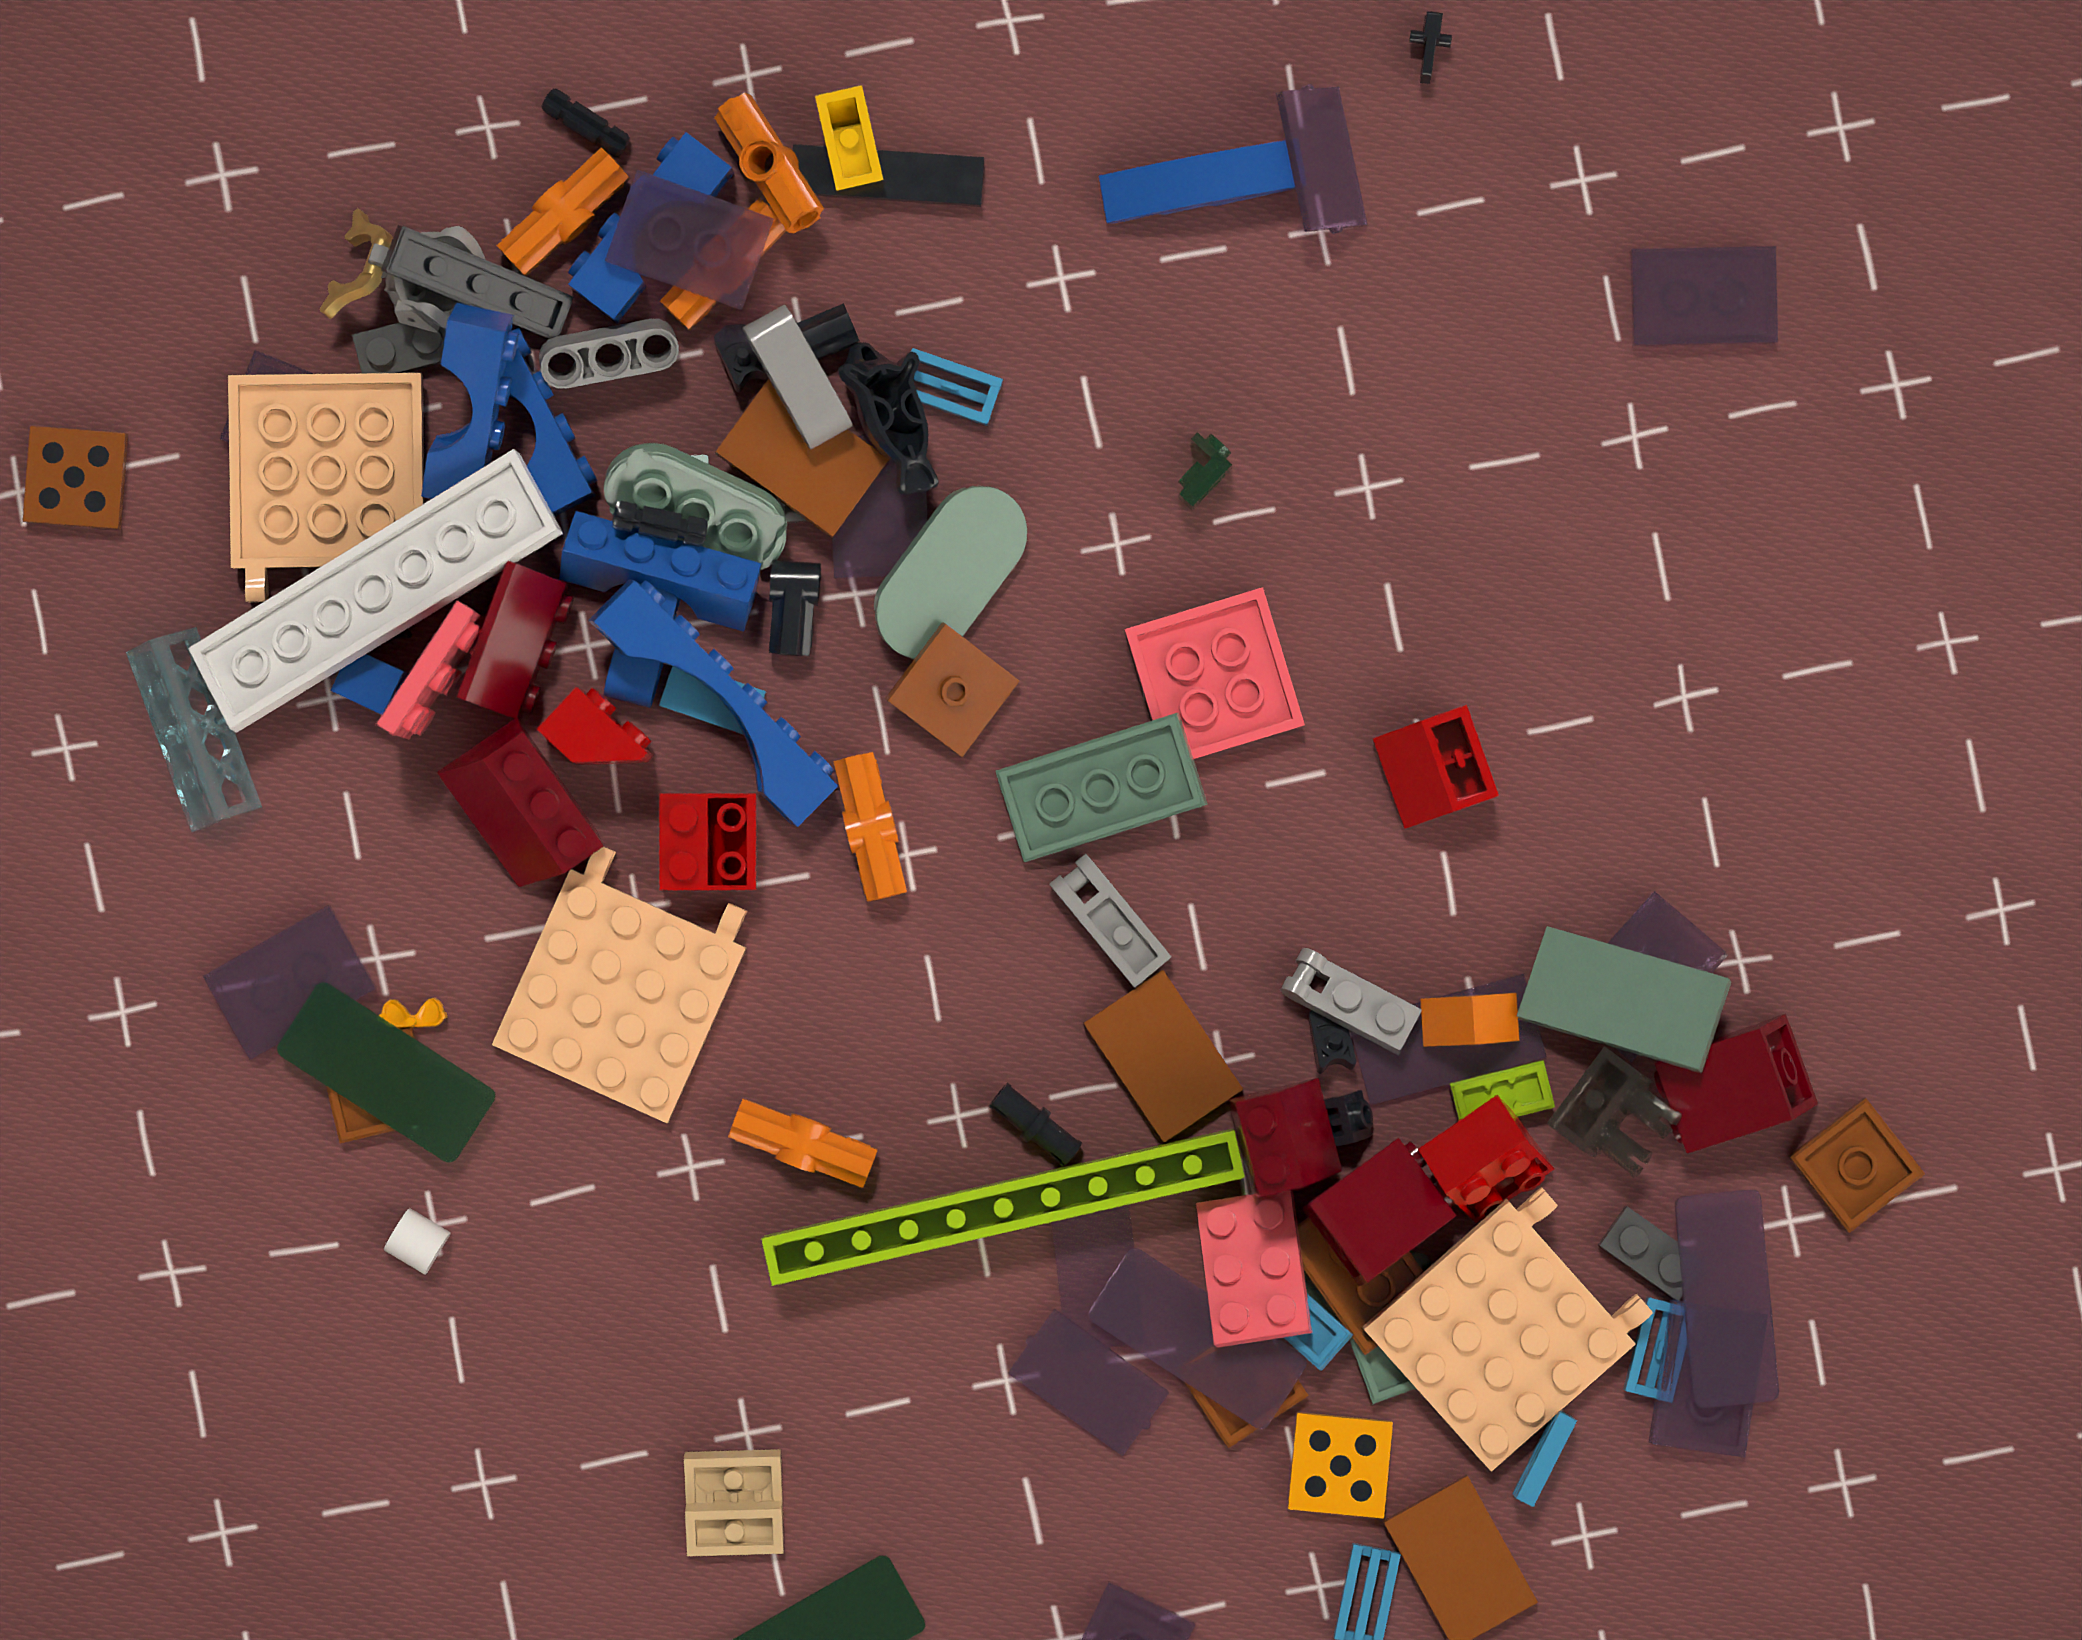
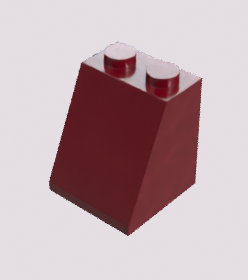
(1745, 1086)
(1285, 1137)
(1380, 1211)

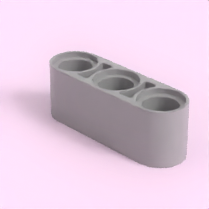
(590, 370)
(797, 376)

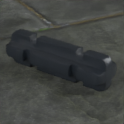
(585, 122)
(660, 523)

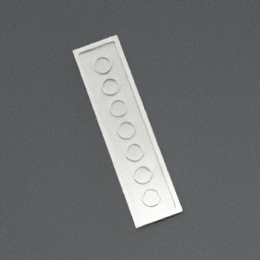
(375, 590)

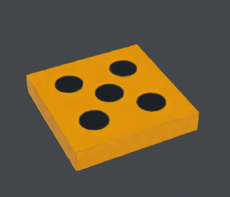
(1340, 1465)

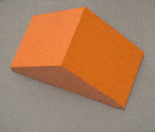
(1469, 1019)

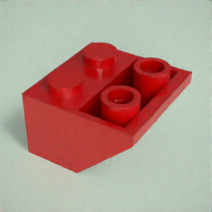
(590, 735)
(1435, 766)
(707, 841)
(1486, 1159)

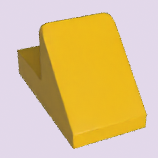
(848, 137)

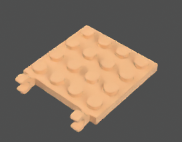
(319, 466)
(620, 992)
(1502, 1332)

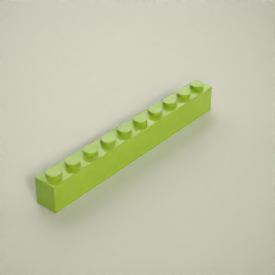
(1002, 1206)

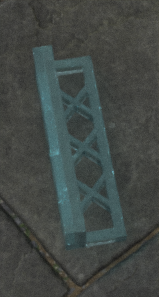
(184, 731)

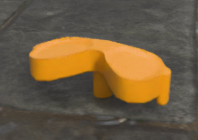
(429, 1014)

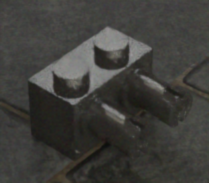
(1599, 1104)

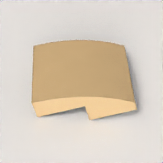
(733, 1502)

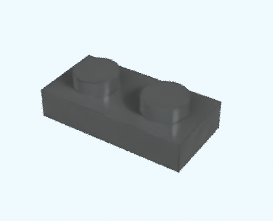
(398, 348)
(1645, 1251)

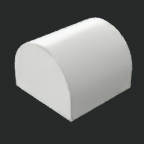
(416, 1241)

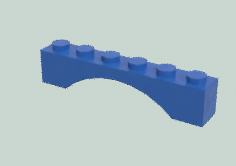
(783, 771)

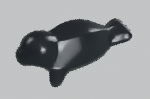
(891, 413)

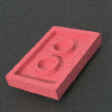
(1253, 1268)

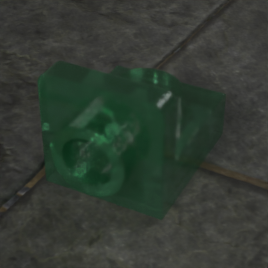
(1201, 480)

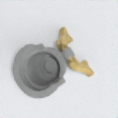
(411, 302)

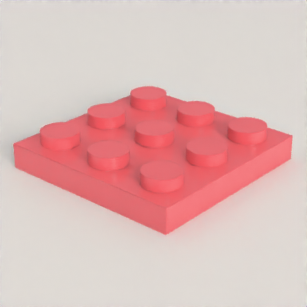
(1218, 672)
(433, 673)

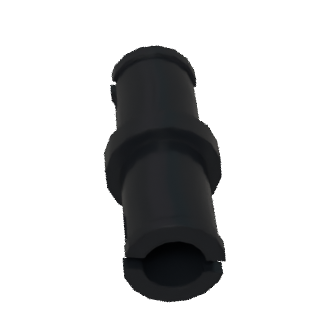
(1035, 1124)

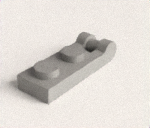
(1111, 922)
(1351, 1001)

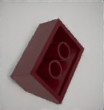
(516, 641)
(521, 806)

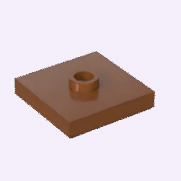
(952, 689)

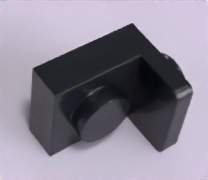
(1349, 1117)

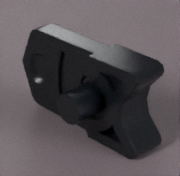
(1430, 38)
(738, 356)
(1330, 1043)

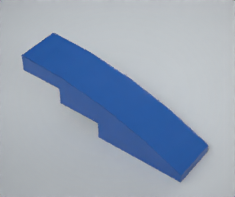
(1197, 182)

